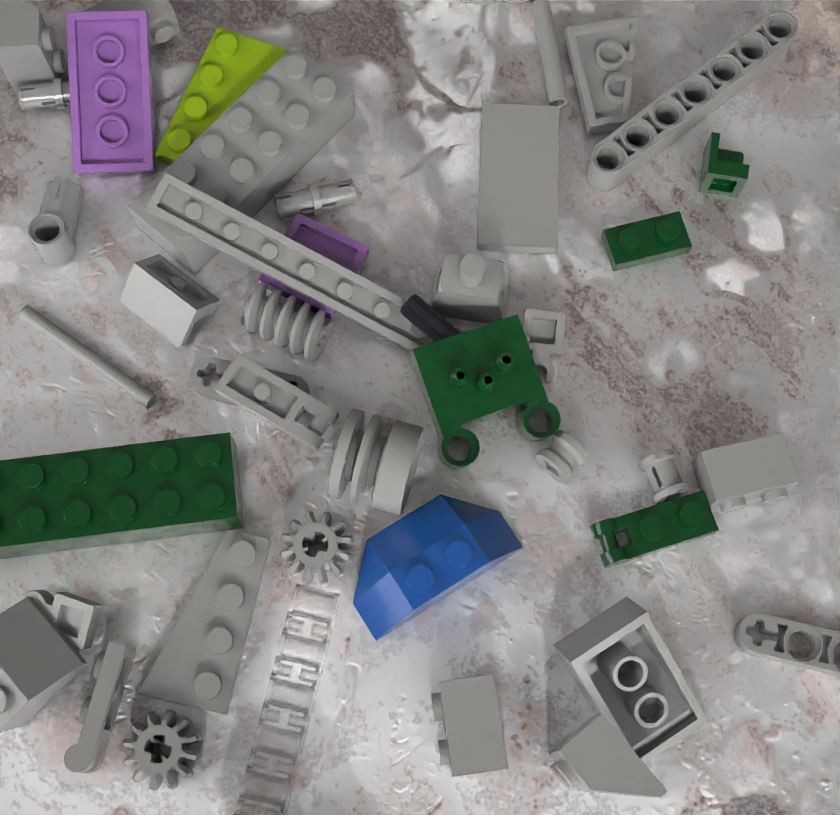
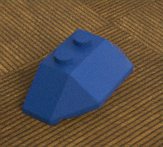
(428, 559)

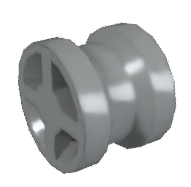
(562, 456)

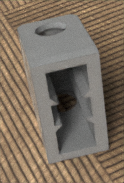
(470, 288)

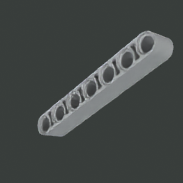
(763, 45)

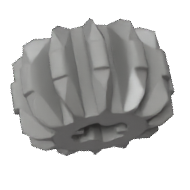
(309, 535)
(149, 762)

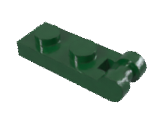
(655, 528)

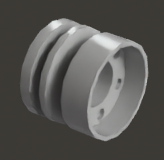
(375, 461)

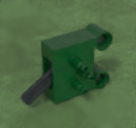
(476, 377)

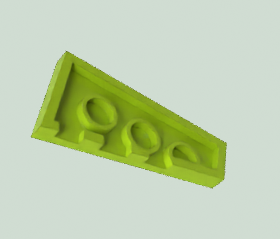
(222, 77)

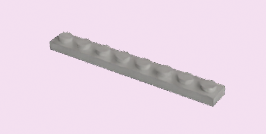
(284, 260)

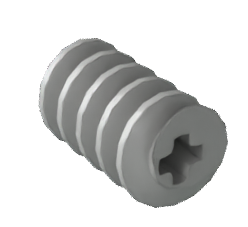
(285, 323)

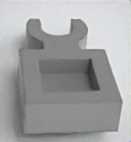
(544, 336)
(71, 614)

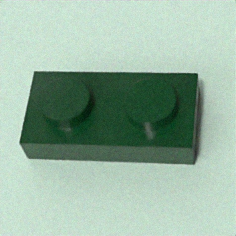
(646, 241)

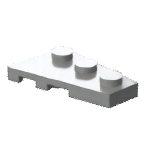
(603, 70)

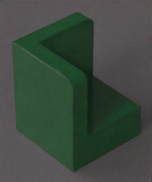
(722, 169)

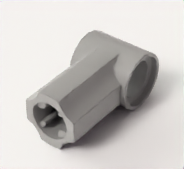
(57, 218)

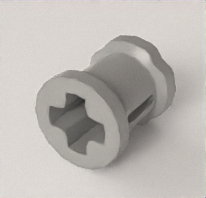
(664, 476)

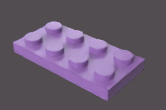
(111, 92)

